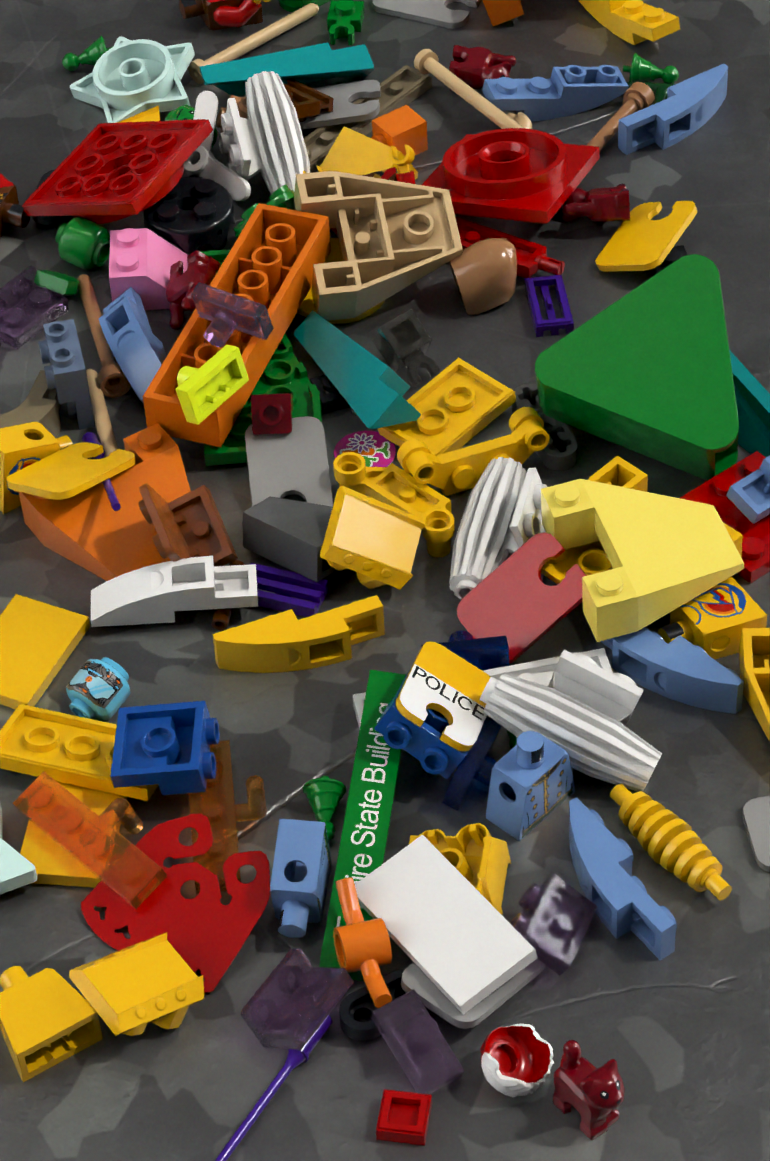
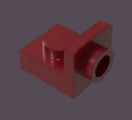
(272, 413)

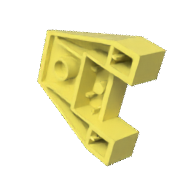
(657, 544)

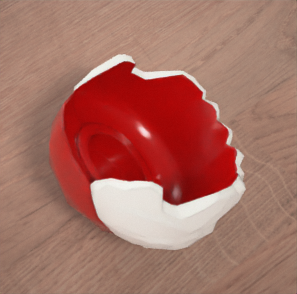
(516, 1059)

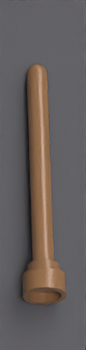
(634, 99)
(110, 378)

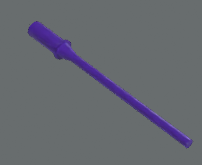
(91, 437)
(294, 1058)

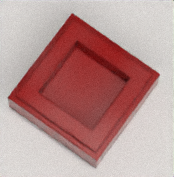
(404, 1117)

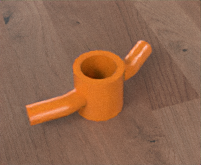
(362, 943)

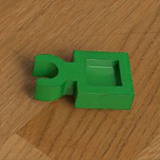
(345, 19)

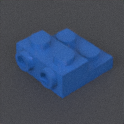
(421, 741)
(165, 747)

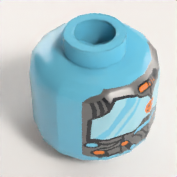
(98, 689)

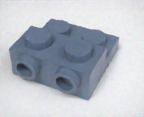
(67, 369)

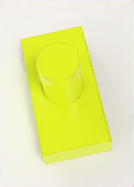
(209, 386)

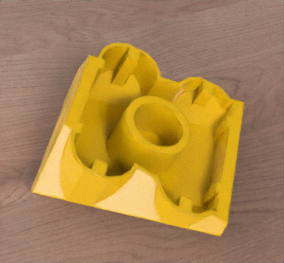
(371, 539)
(477, 857)
(140, 986)

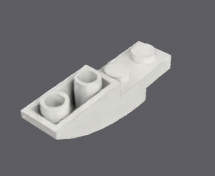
(160, 589)

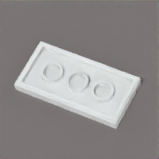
(444, 924)

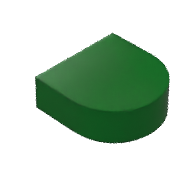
(57, 282)

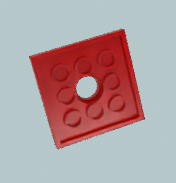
(119, 170)
(512, 174)

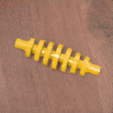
(670, 842)

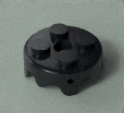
(192, 228)

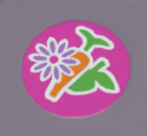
(371, 445)

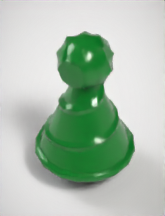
(88, 56)
(644, 71)
(324, 798)

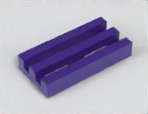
(551, 323)
(289, 585)

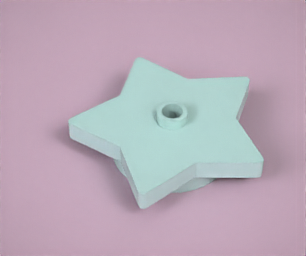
(136, 78)

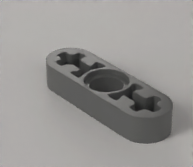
(567, 445)

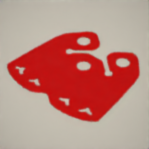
(199, 927)

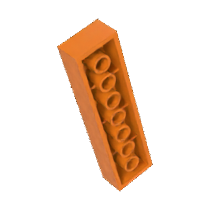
(268, 266)

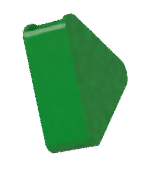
(652, 372)

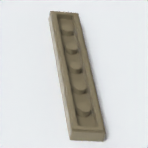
(396, 91)

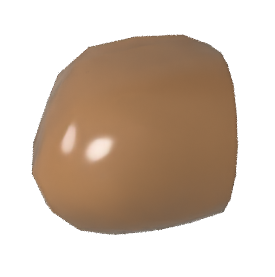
(486, 274)

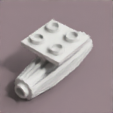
(269, 137)
(496, 522)
(583, 714)

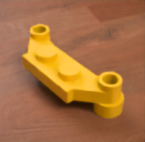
(463, 467)
(403, 492)

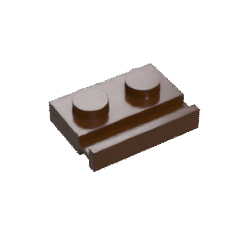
(307, 100)

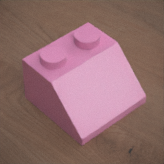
(144, 263)

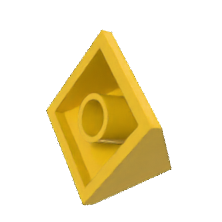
(359, 155)

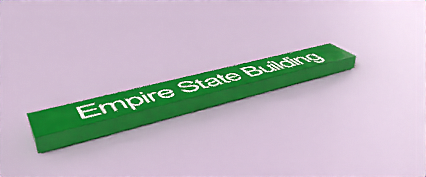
(367, 806)

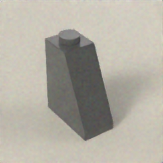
(289, 534)

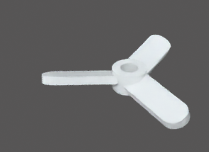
(208, 166)

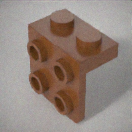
(187, 526)

